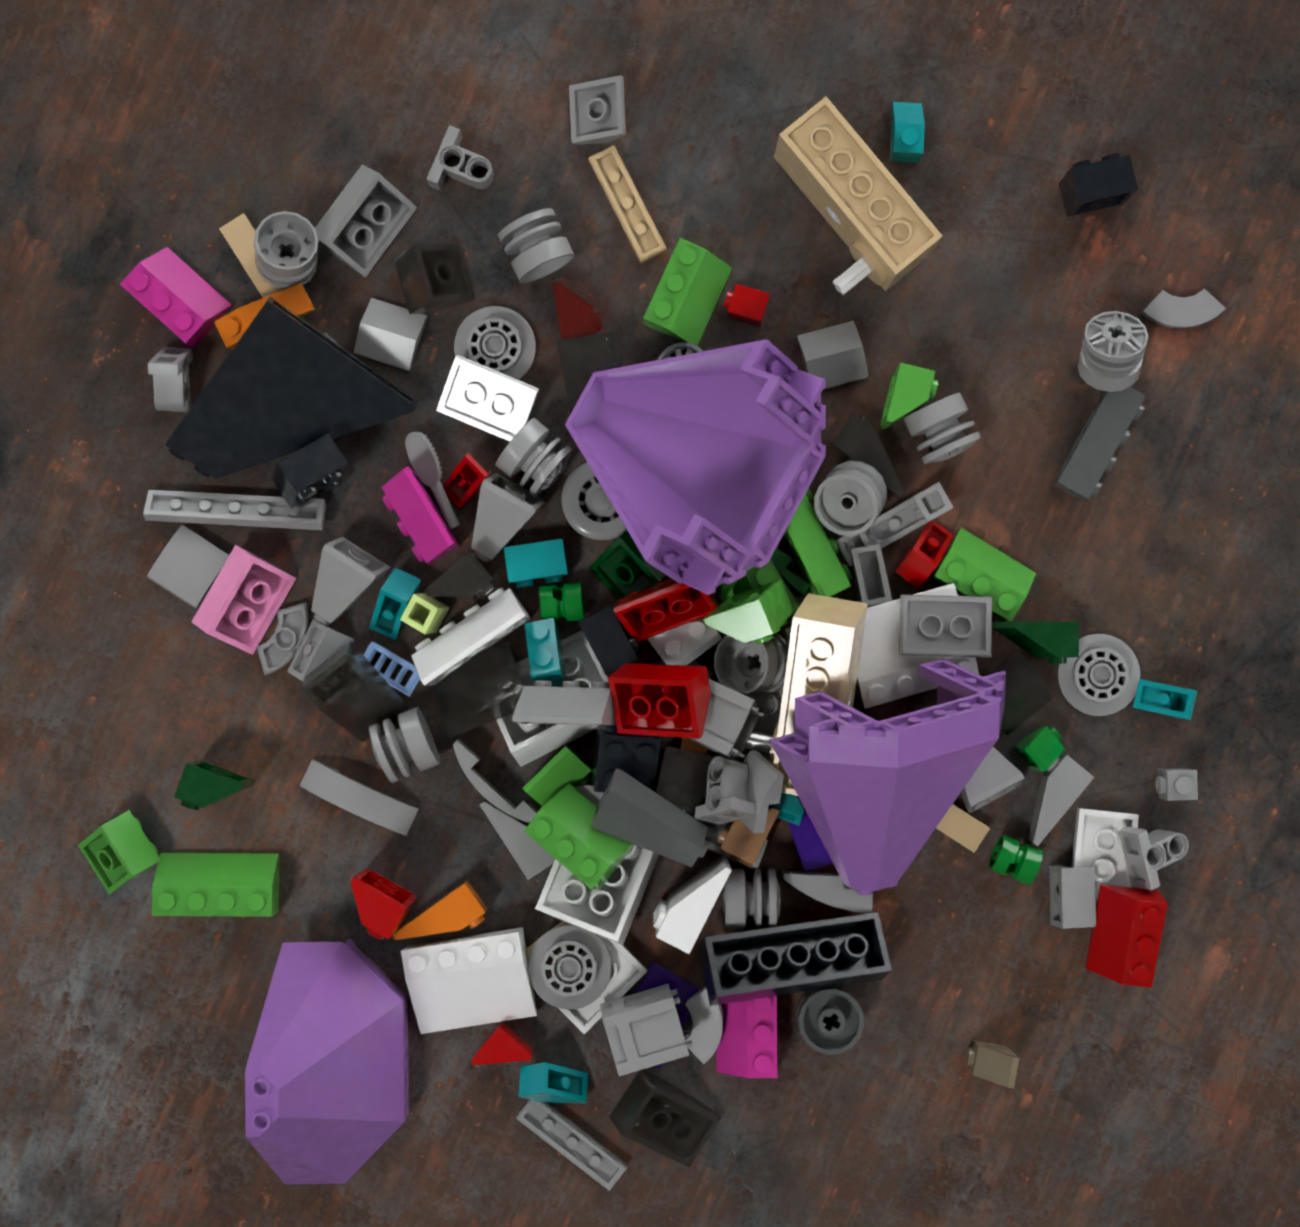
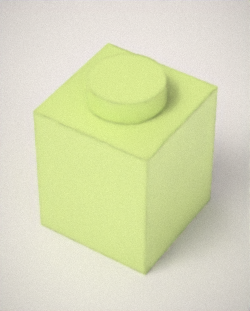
(424, 613)

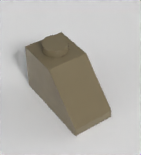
(992, 1063)

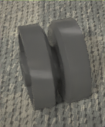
(834, 1035)

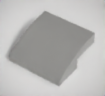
(188, 566)
(763, 788)

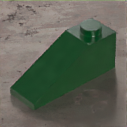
(1043, 639)

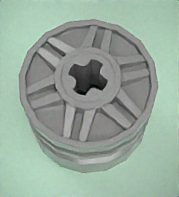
(286, 235)
(534, 242)
(1112, 351)
(942, 428)
(534, 457)
(751, 666)
(402, 745)
(750, 900)

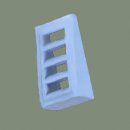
(386, 653)

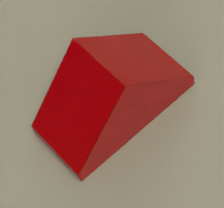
(464, 481)
(502, 1047)

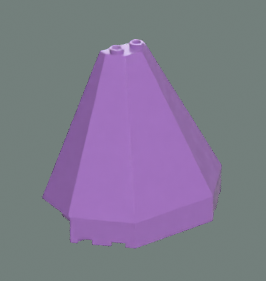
(704, 455)
(889, 782)
(326, 1064)

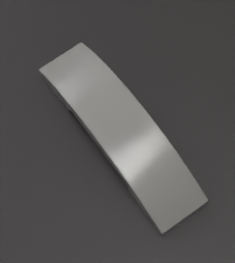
(899, 520)
(468, 759)
(358, 798)

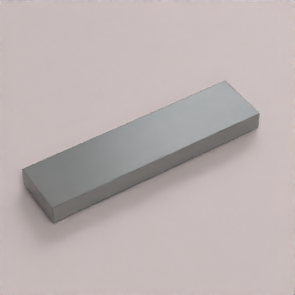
(572, 1142)

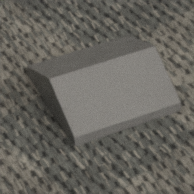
(597, 111)
(389, 334)
(834, 354)

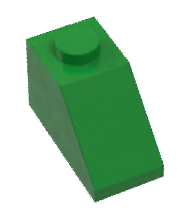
(1040, 748)

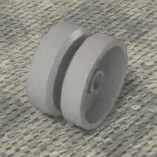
(850, 498)

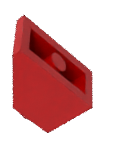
(924, 553)

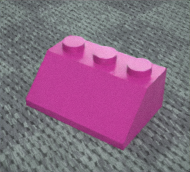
(176, 296)
(418, 517)
(749, 1039)

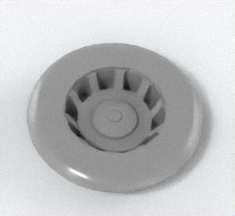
(494, 343)
(596, 503)
(1100, 675)
(569, 967)

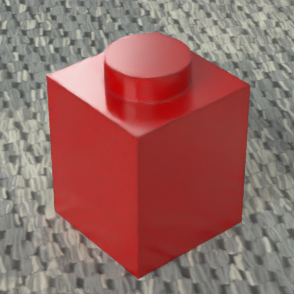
(746, 304)

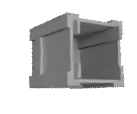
(729, 721)
(644, 1029)

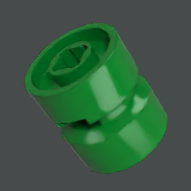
(562, 602)
(1017, 860)

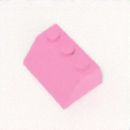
(243, 600)

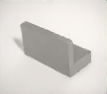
(316, 648)
(1072, 897)

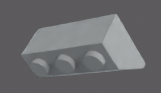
(364, 220)
(565, 704)

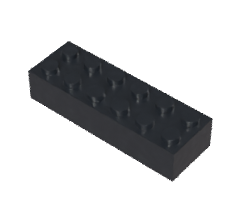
(794, 958)

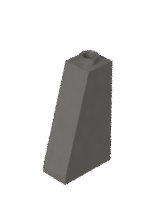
(649, 821)

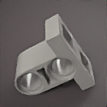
(464, 170)
(171, 379)
(726, 793)
(1150, 852)

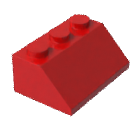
(662, 608)
(660, 699)
(381, 903)
(1127, 934)

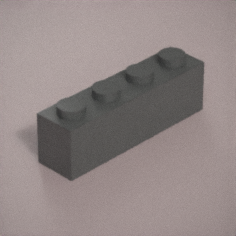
(1098, 442)

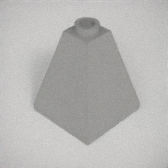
(501, 515)
(344, 578)
(991, 781)

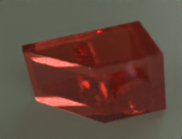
(574, 314)

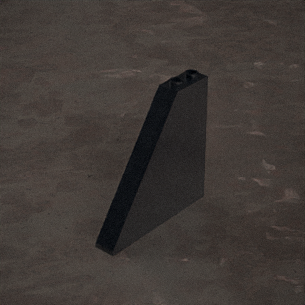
(280, 394)

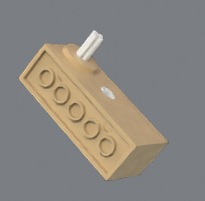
(856, 197)
(821, 658)

